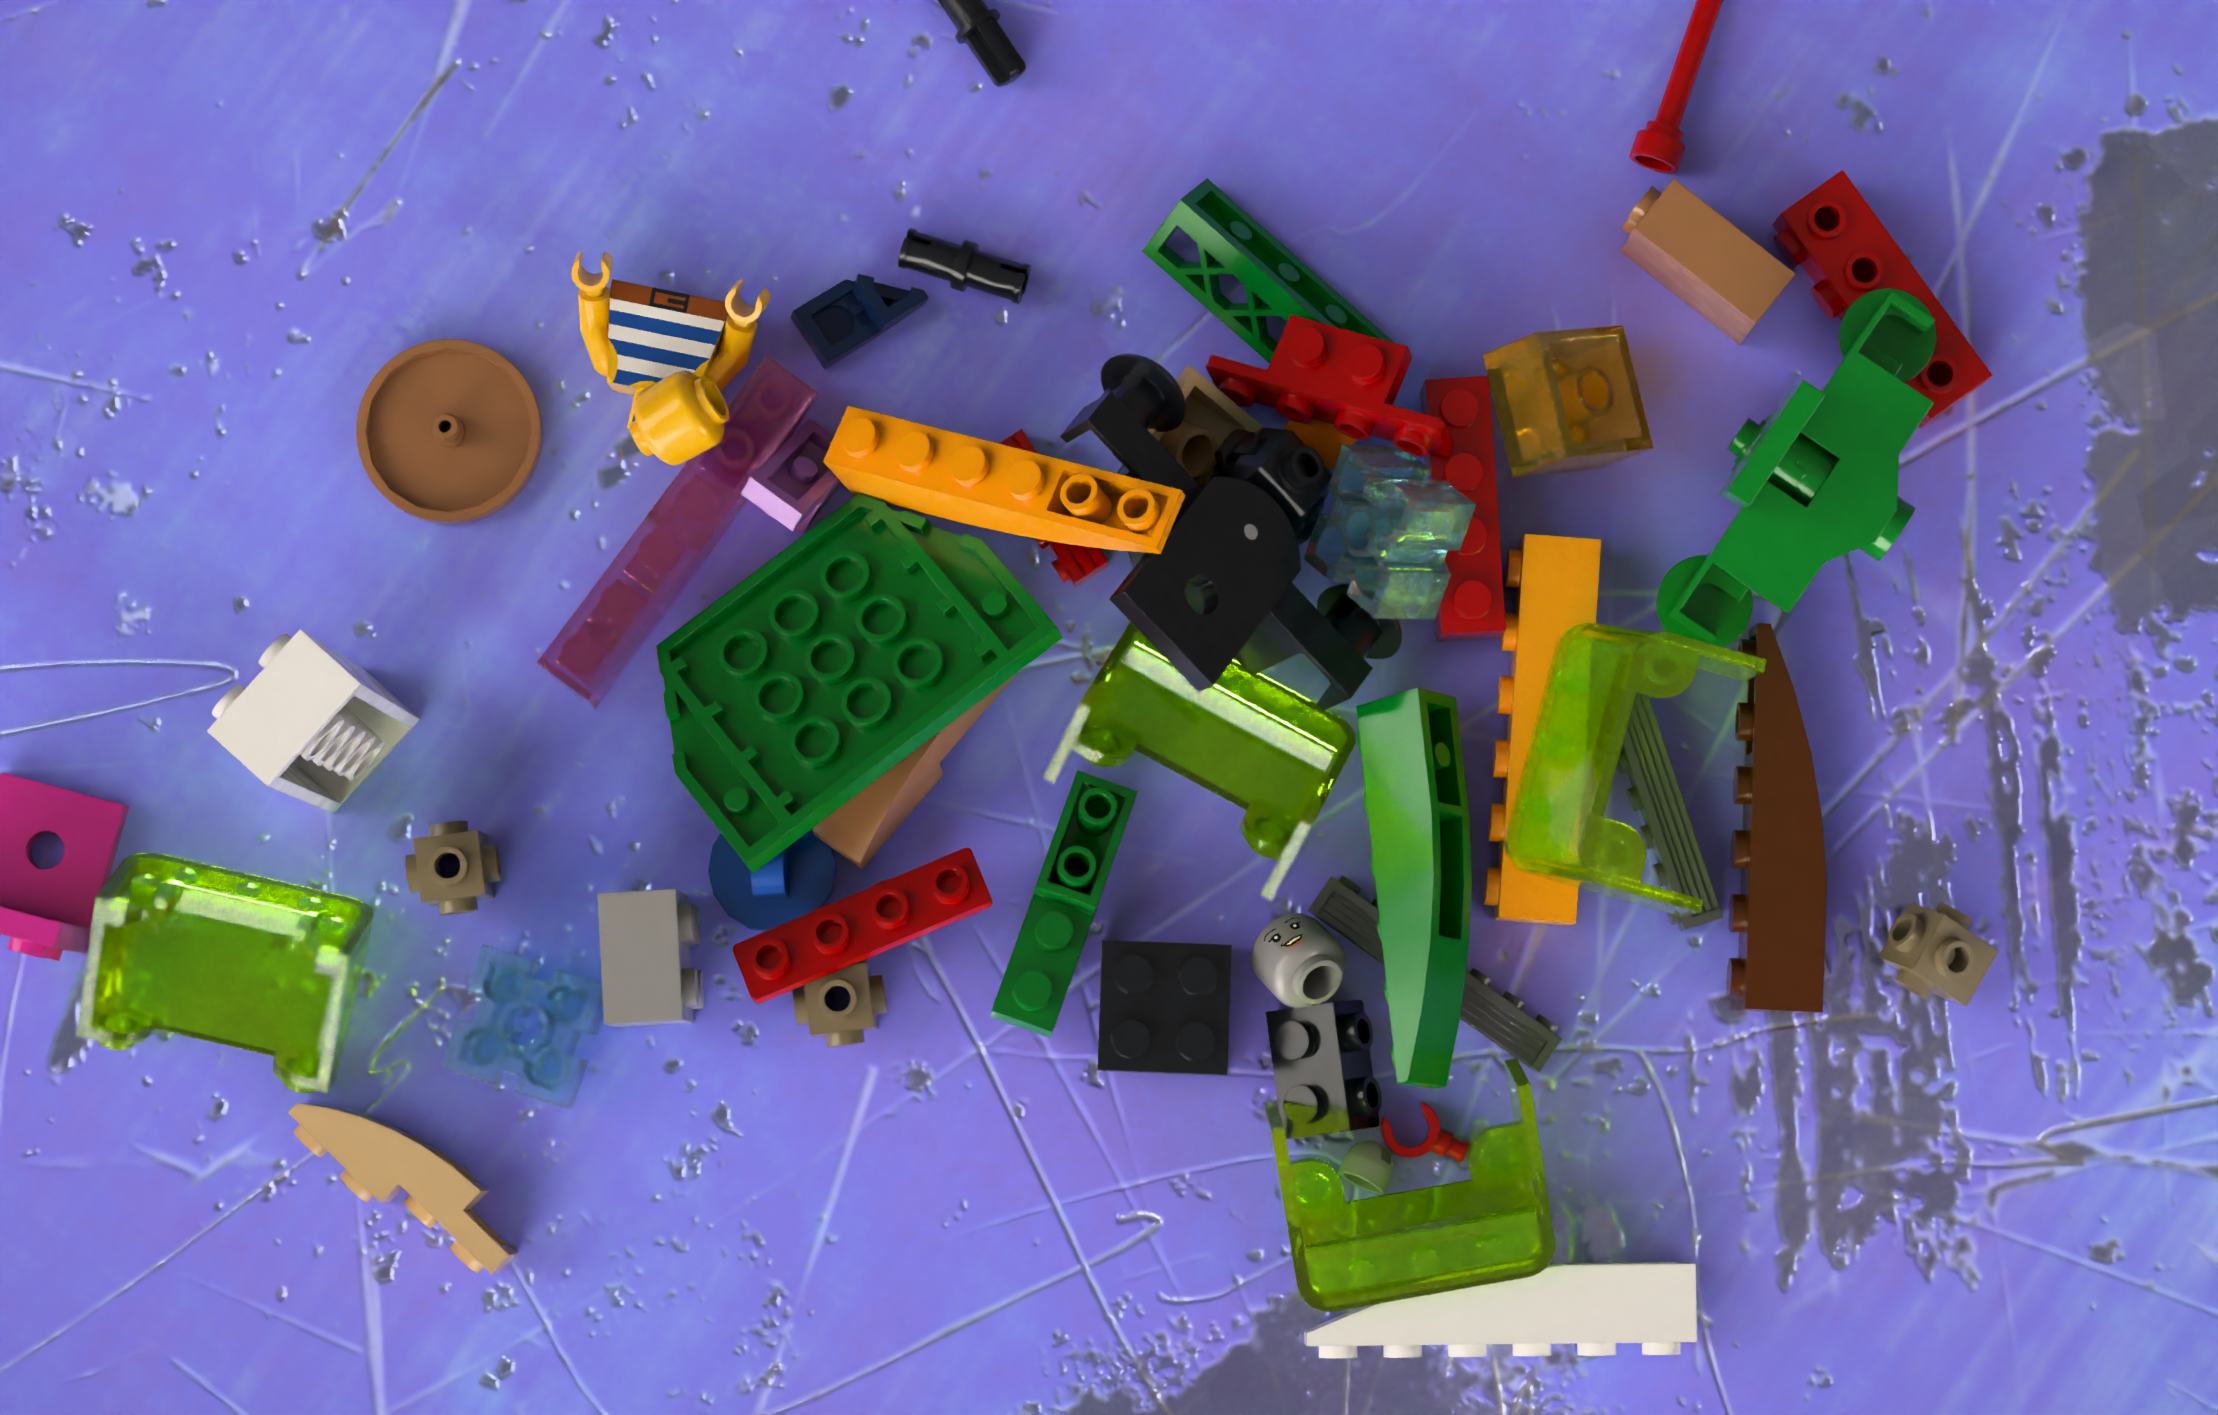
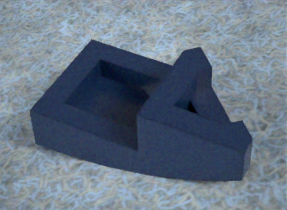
(853, 316)

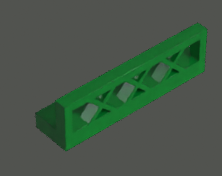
(1258, 261)

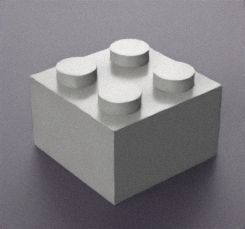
(648, 958)

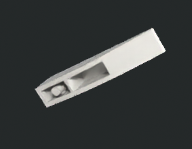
(1559, 1305)

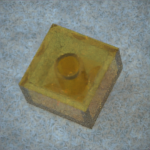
(1567, 400)

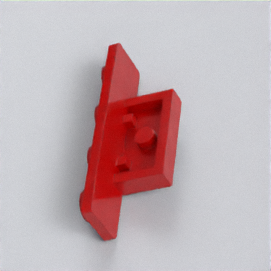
(1335, 380)
(862, 925)

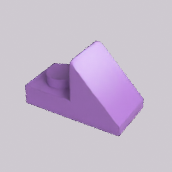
(794, 479)

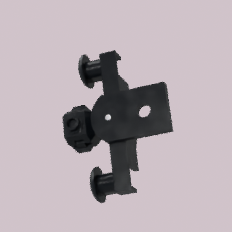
(1233, 548)

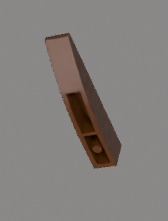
(1779, 848)

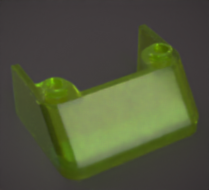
(1235, 738)
(1575, 750)
(1421, 1237)

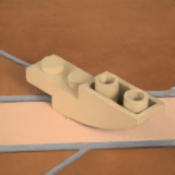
(387, 1159)

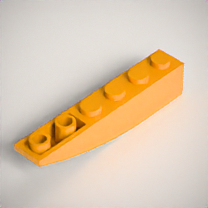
(999, 485)

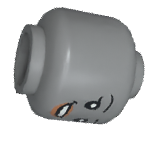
(1298, 960)

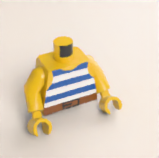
(650, 332)

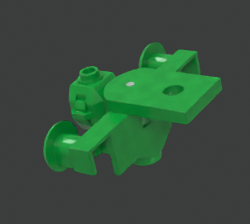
(1812, 476)

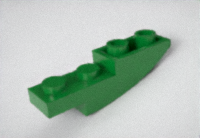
(1063, 904)

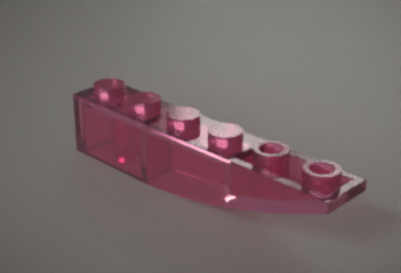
(675, 537)

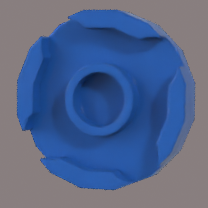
(780, 890)

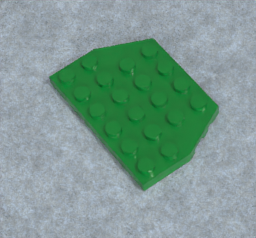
(837, 668)

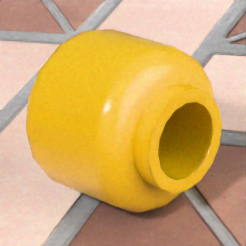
(679, 418)

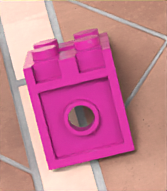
(53, 906)

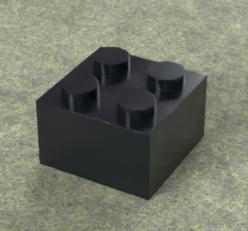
(1164, 1007)

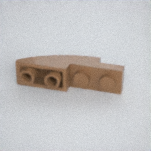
(877, 811)

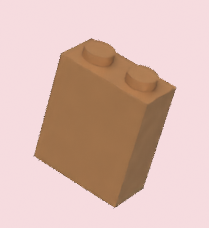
(1704, 259)

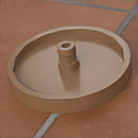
(449, 431)

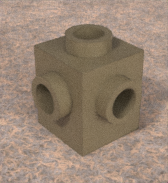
(478, 868)
(1937, 953)
(845, 1026)

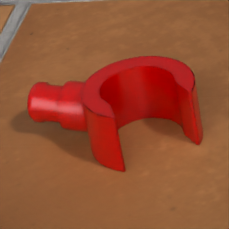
(1437, 1139)

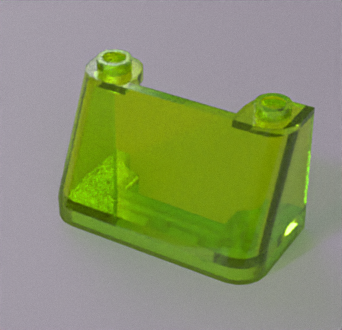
(225, 964)

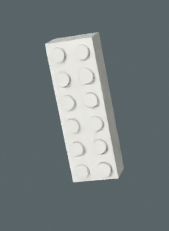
(310, 722)

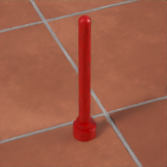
(1660, 143)

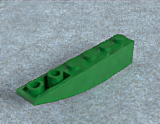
(1420, 872)

